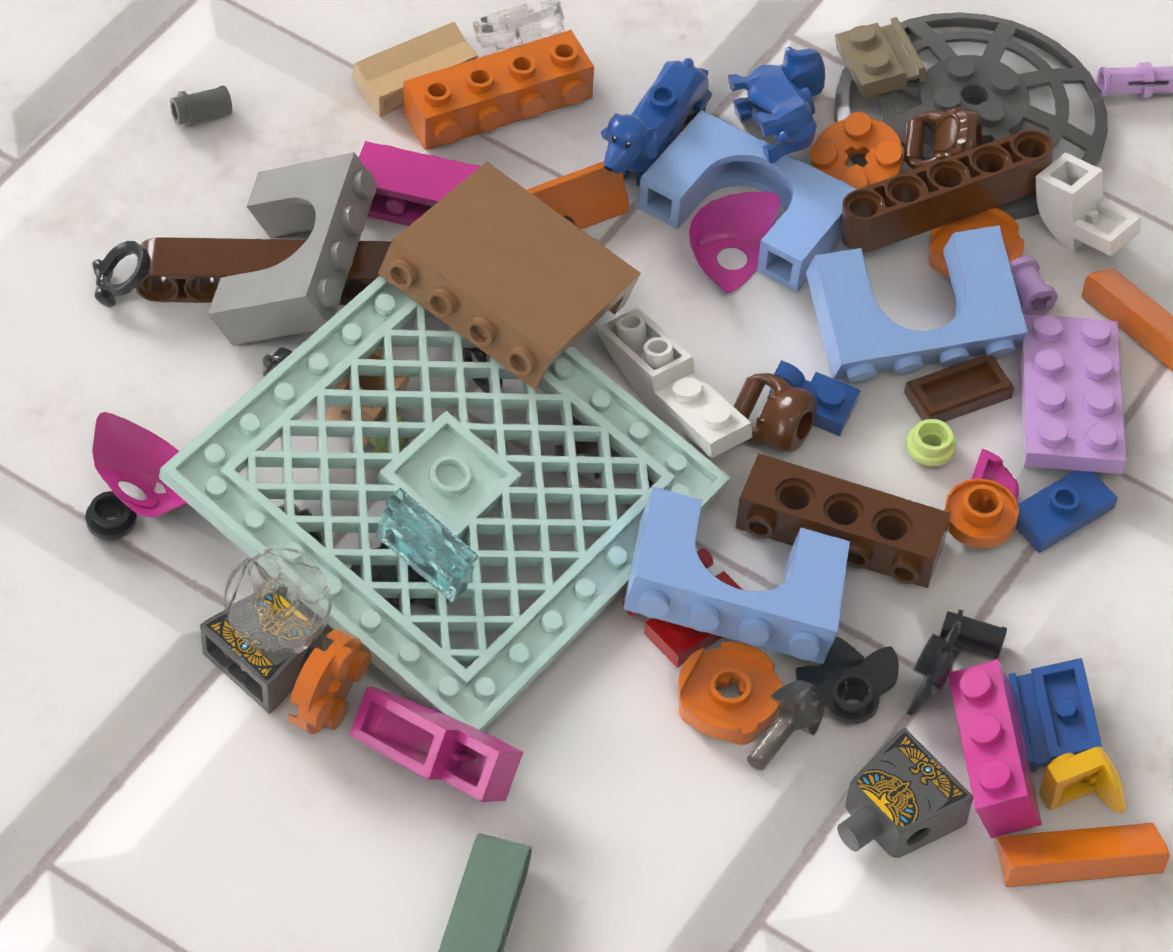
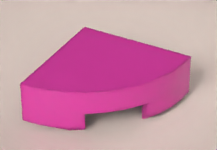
(991, 468)

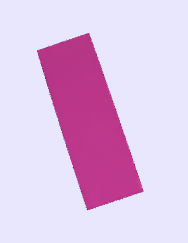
(436, 745)

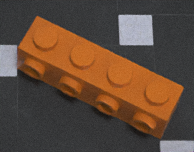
(498, 89)

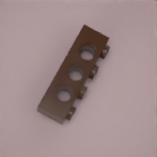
(866, 516)

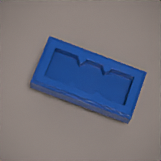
(1063, 508)

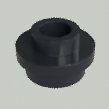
(107, 506)

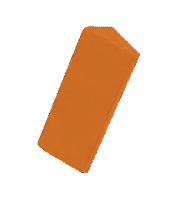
(586, 195)
(1134, 311)
(1081, 854)

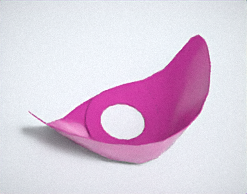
(736, 223)
(134, 456)

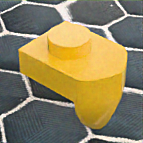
(1082, 774)

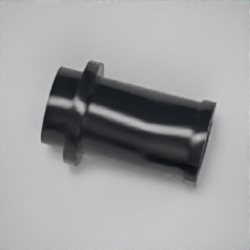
(975, 634)

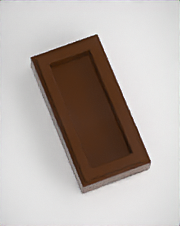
(959, 389)

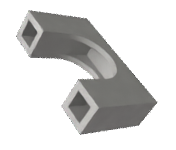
(306, 288)

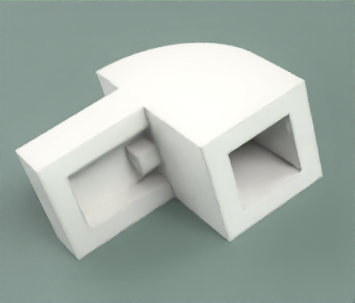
(1074, 207)

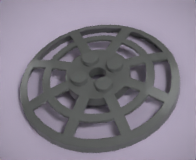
(997, 85)

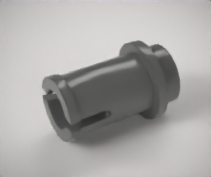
(200, 105)

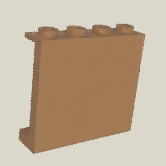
(507, 272)

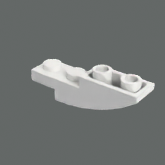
(668, 385)

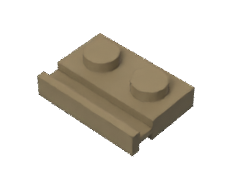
(880, 58)

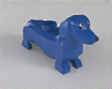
(783, 100)
(643, 136)

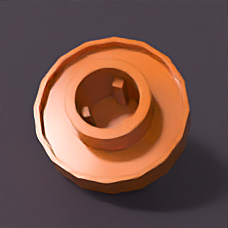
(981, 513)

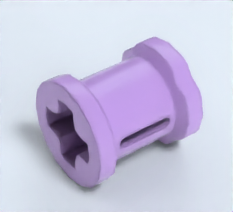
(1033, 293)

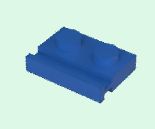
(1055, 711)

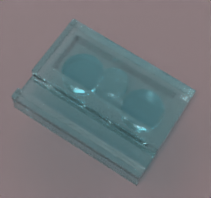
(426, 545)

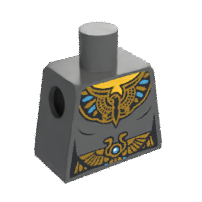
(260, 675)
(903, 799)

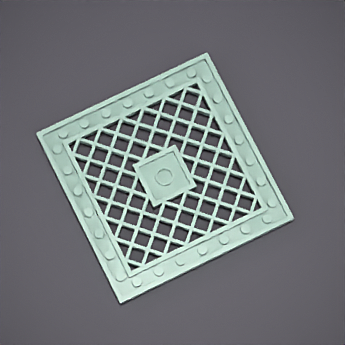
(455, 481)

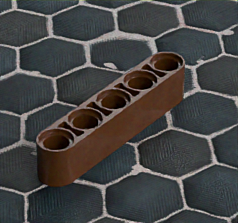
(944, 191)

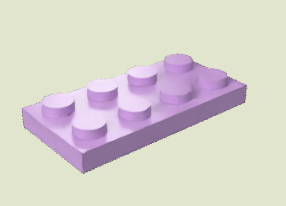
(1072, 395)

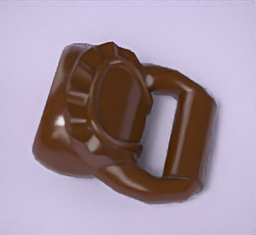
(954, 130)
(785, 416)

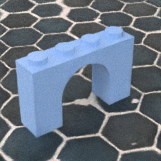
(718, 156)
(865, 341)
(677, 588)

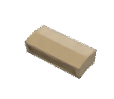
(383, 74)

